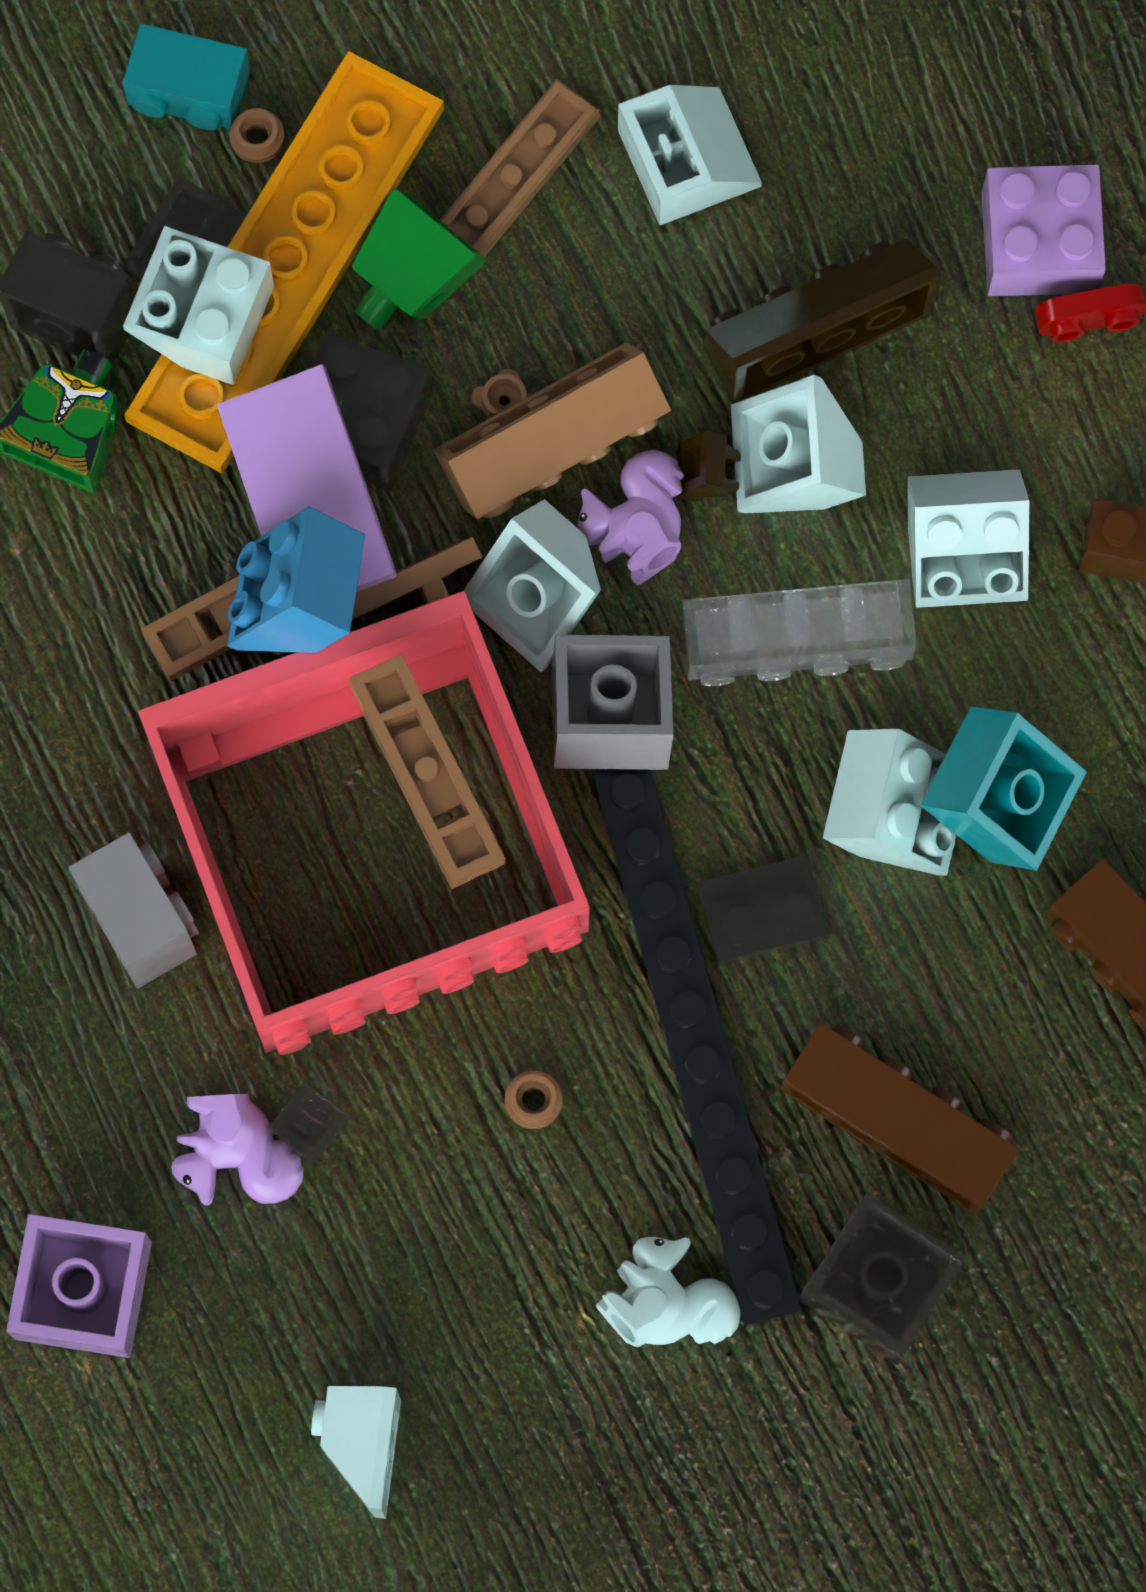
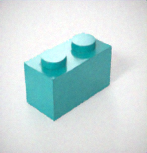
(186, 77)

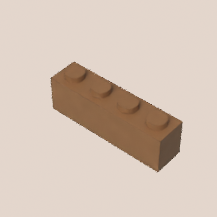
(553, 431)

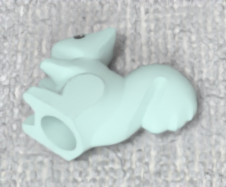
(659, 1308)

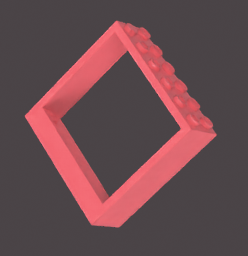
(310, 695)

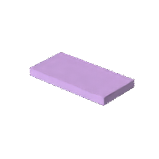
(300, 455)

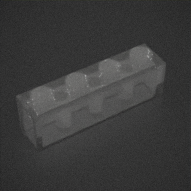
(798, 631)

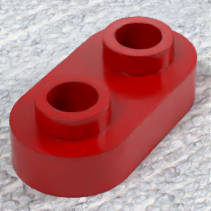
(1073, 314)

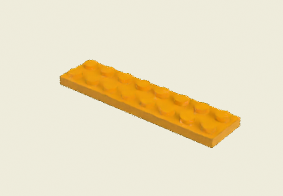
(309, 230)

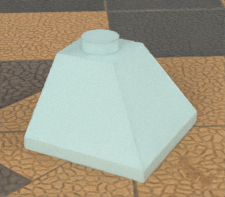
(795, 450)
(535, 582)
(360, 1438)

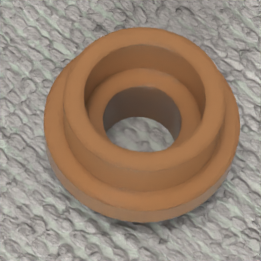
(253, 121)
(529, 1082)

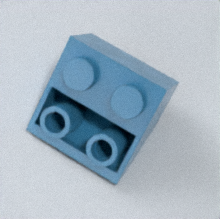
(296, 586)

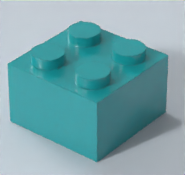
(1003, 788)

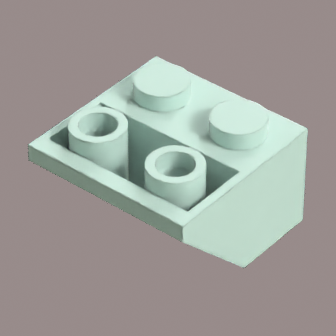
(685, 149)
(200, 304)
(968, 538)
(879, 801)

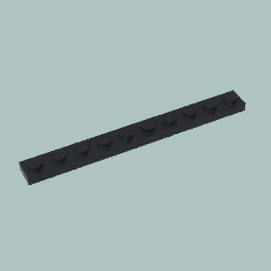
(697, 1046)

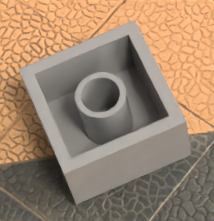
(612, 702)
(128, 900)

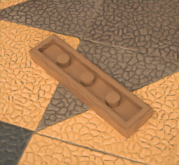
(521, 167)

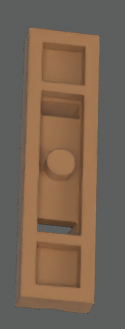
(422, 575)
(188, 634)
(426, 770)

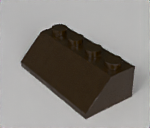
(821, 318)

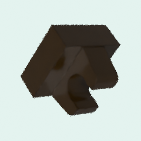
(704, 464)

